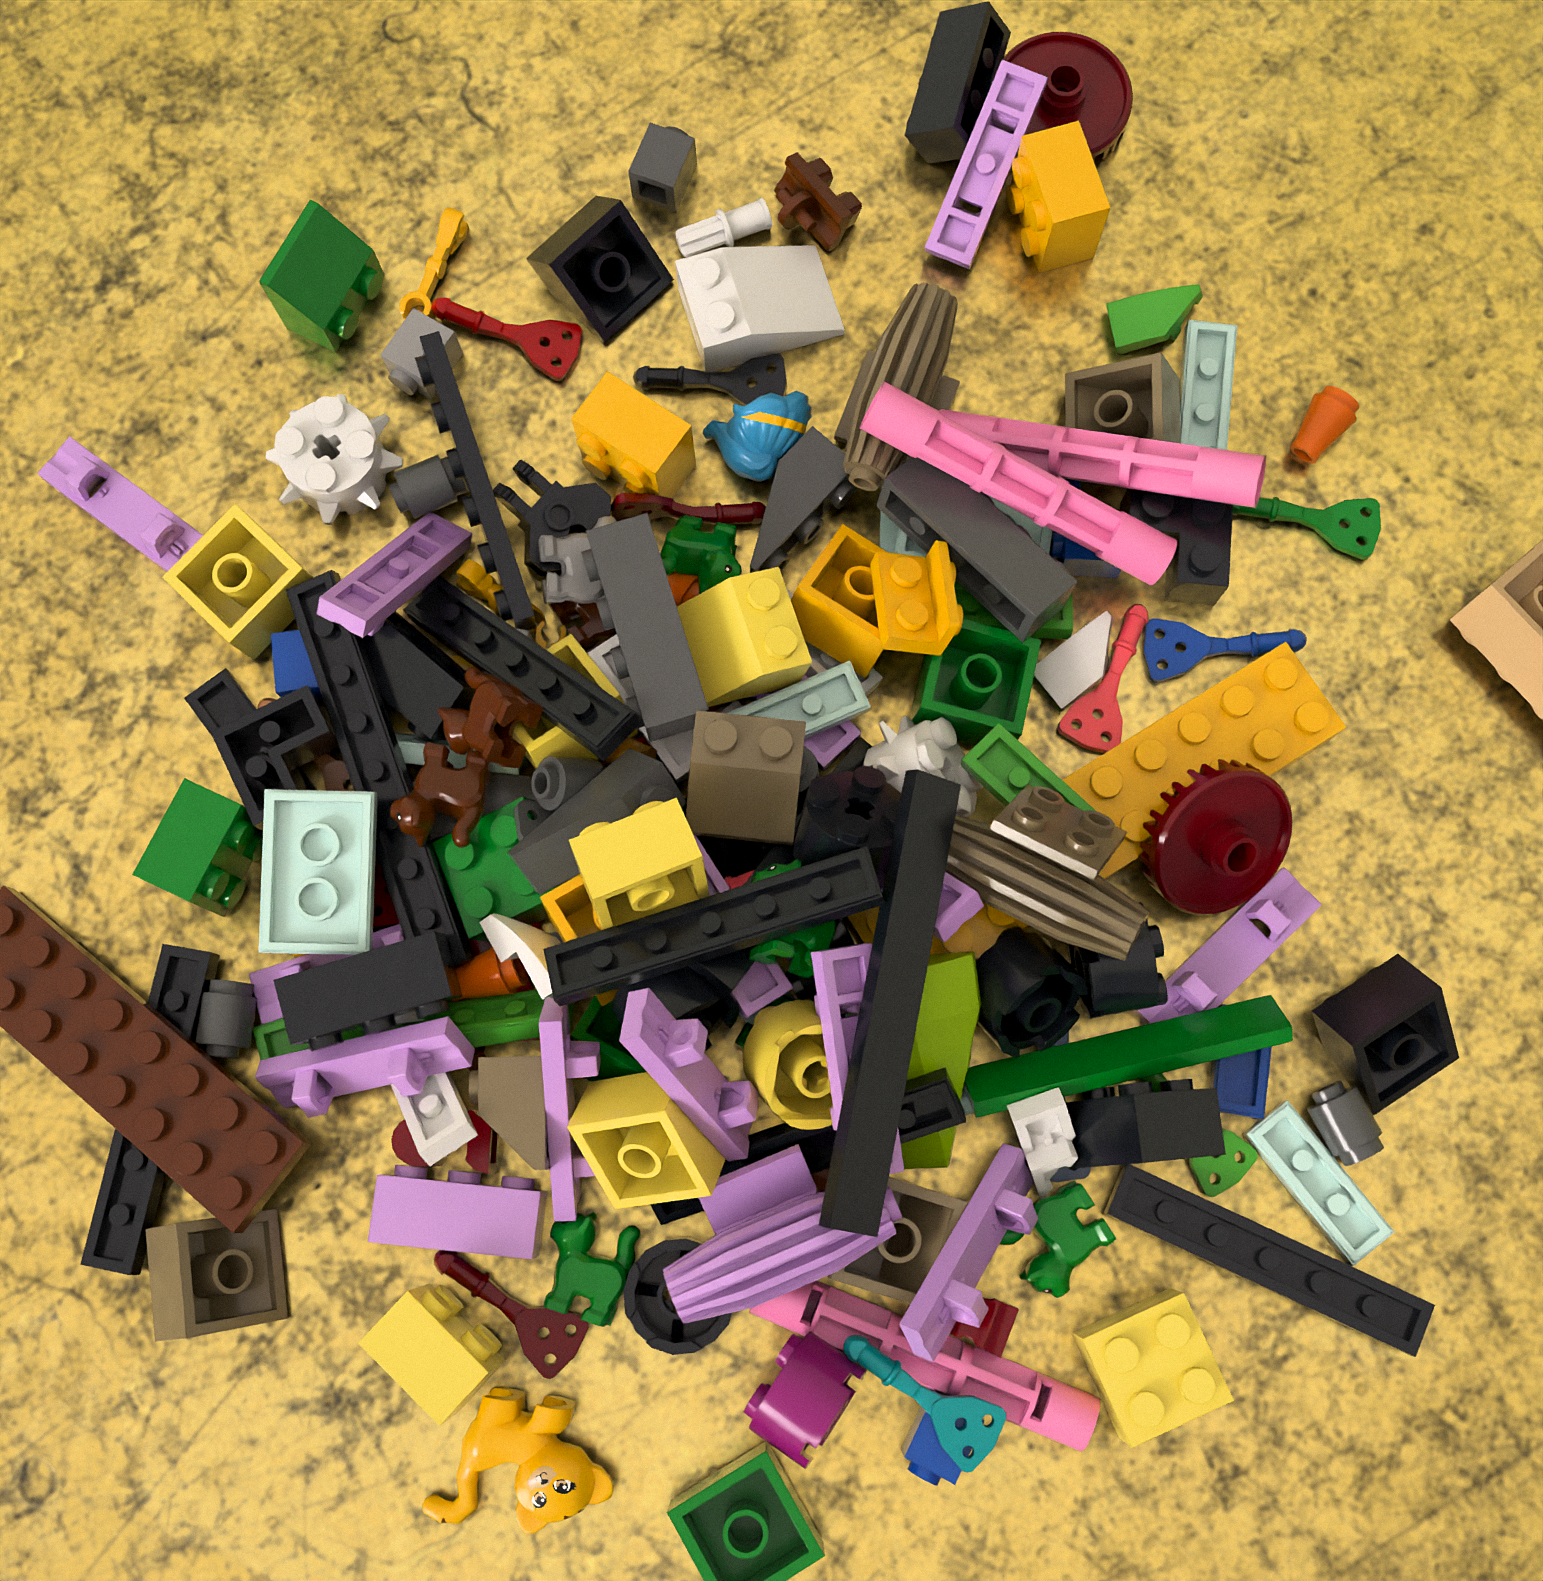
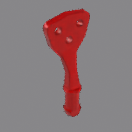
(525, 336)

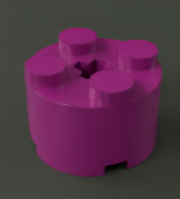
(804, 1397)

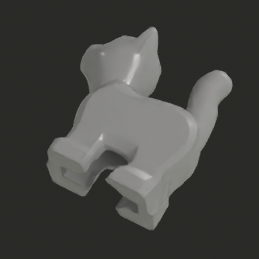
(574, 581)

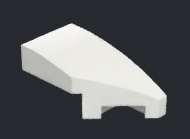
(1077, 662)
(519, 940)
(1044, 1135)

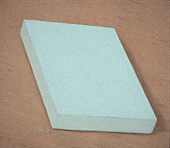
(318, 872)

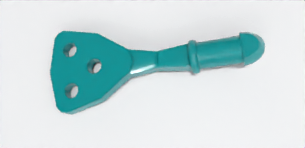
(942, 1409)

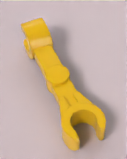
(450, 235)

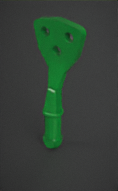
(1327, 521)

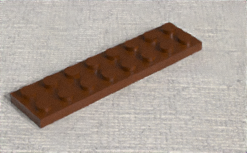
(139, 1069)

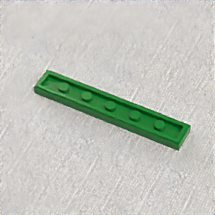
(1129, 1054)

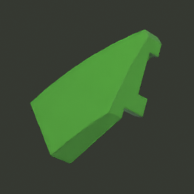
(1151, 316)

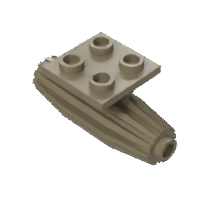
(909, 358)
(1044, 870)

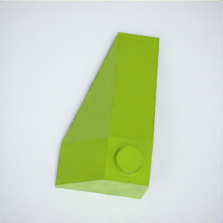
(942, 1040)

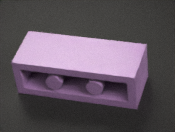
(458, 1213)

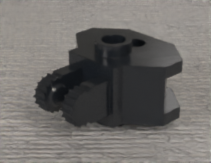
(554, 514)

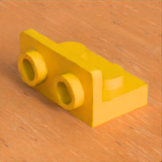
(916, 600)

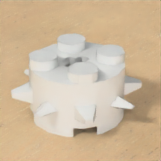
(333, 457)
(925, 747)

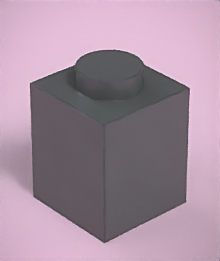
(663, 166)

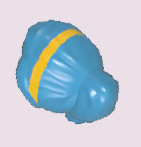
(761, 433)

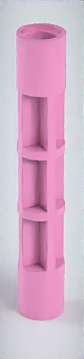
(1126, 460)
(1018, 484)
(959, 1368)

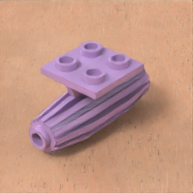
(765, 1240)

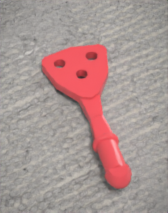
(1104, 698)

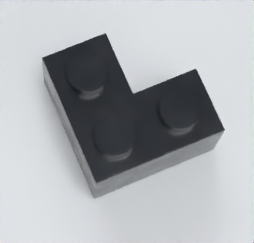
(1203, 538)
(270, 745)
(1146, 1124)

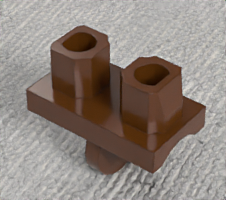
(811, 202)

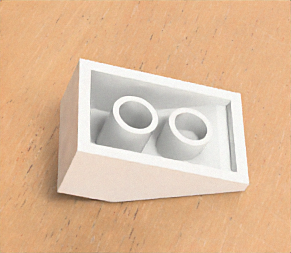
(756, 302)

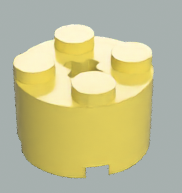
(789, 1064)

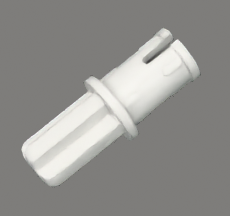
(724, 228)

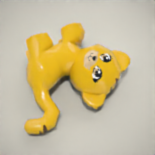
(552, 1475)

